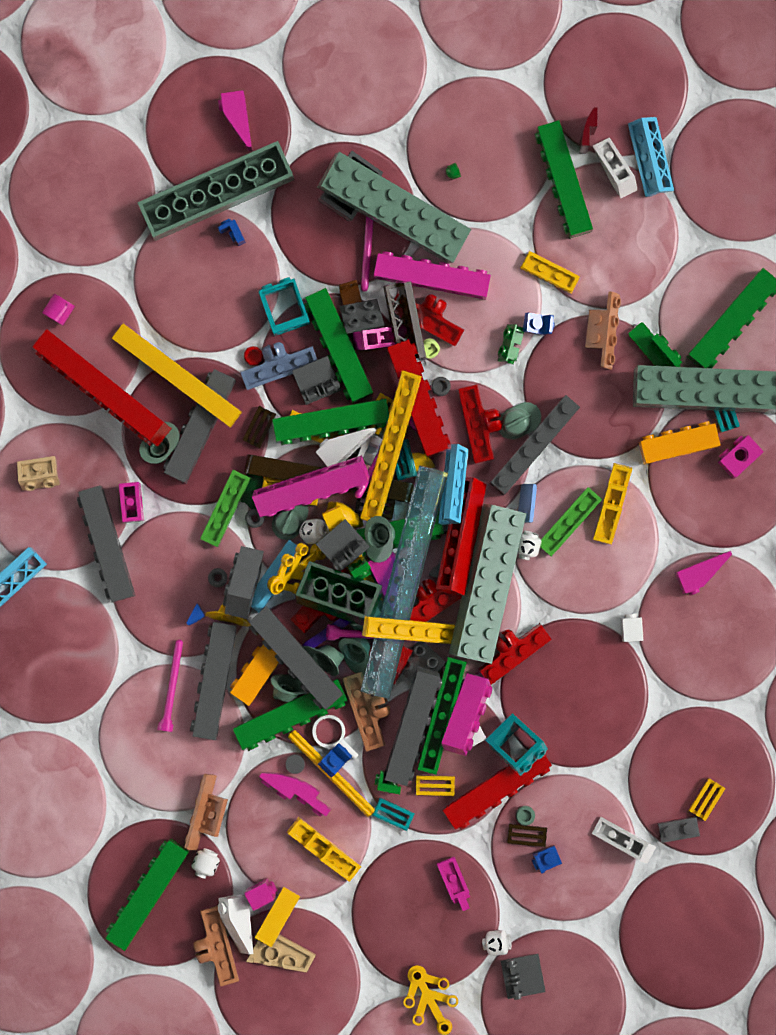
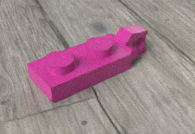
(454, 882)

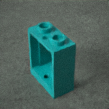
(290, 325)
(504, 732)

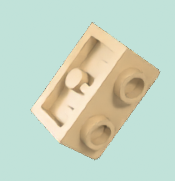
(38, 473)

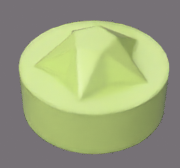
(431, 348)

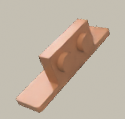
(602, 330)
(207, 813)

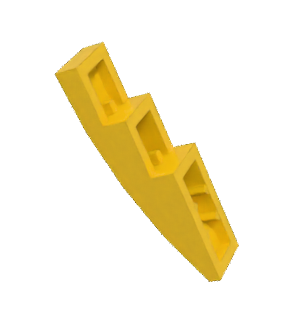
(612, 503)
(324, 849)

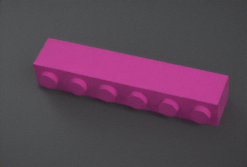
(432, 276)
(311, 486)

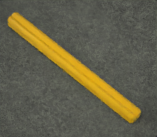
(337, 779)

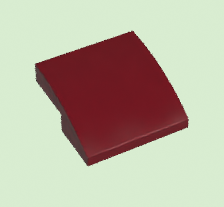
(589, 129)

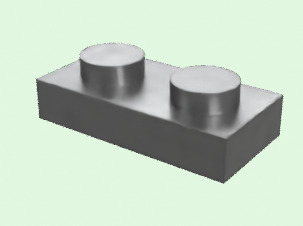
(678, 829)

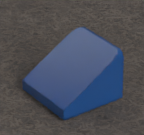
(196, 615)

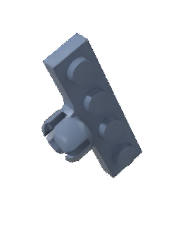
(276, 365)

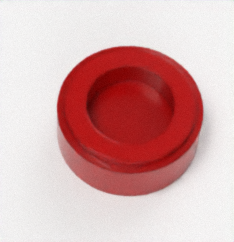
(253, 356)

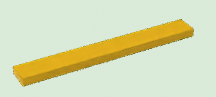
(177, 375)
(391, 445)

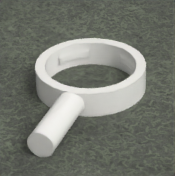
(354, 754)

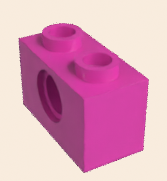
(751, 453)
(131, 502)
(261, 893)

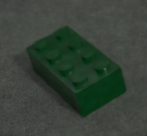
(338, 593)

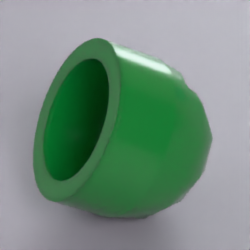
(453, 171)

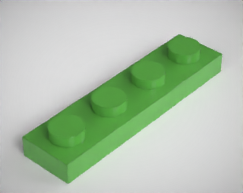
(225, 508)
(569, 521)

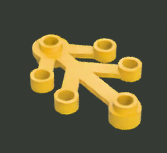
(278, 583)
(428, 997)

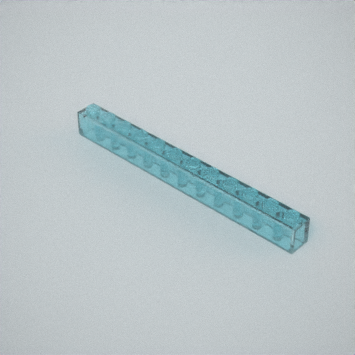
(405, 577)

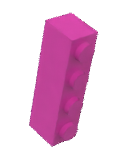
(466, 714)

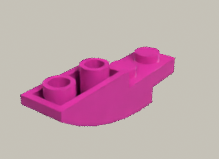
(289, 785)

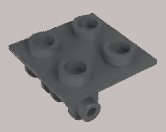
(361, 316)
(316, 380)
(342, 545)
(424, 658)
(523, 976)

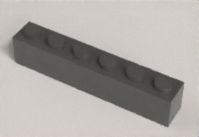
(197, 430)
(534, 445)
(106, 543)
(298, 660)
(214, 682)
(412, 726)

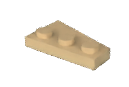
(282, 954)

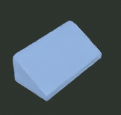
(527, 501)

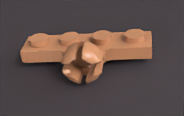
(366, 711)
(216, 947)

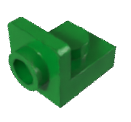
(360, 568)
(388, 786)

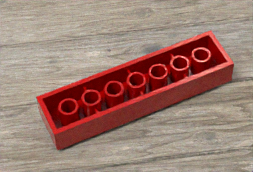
(97, 385)

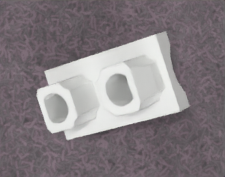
(373, 441)

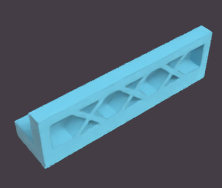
(647, 156)
(453, 491)
(15, 566)
(262, 593)

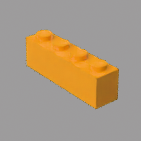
(679, 443)
(254, 675)

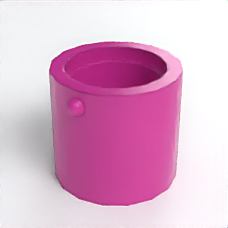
(58, 309)

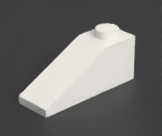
(615, 168)
(342, 447)
(624, 840)
(236, 918)

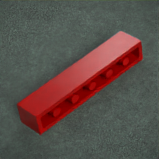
(423, 413)
(461, 541)
(491, 792)

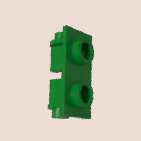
(507, 352)

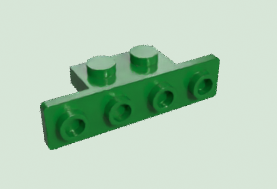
(654, 347)

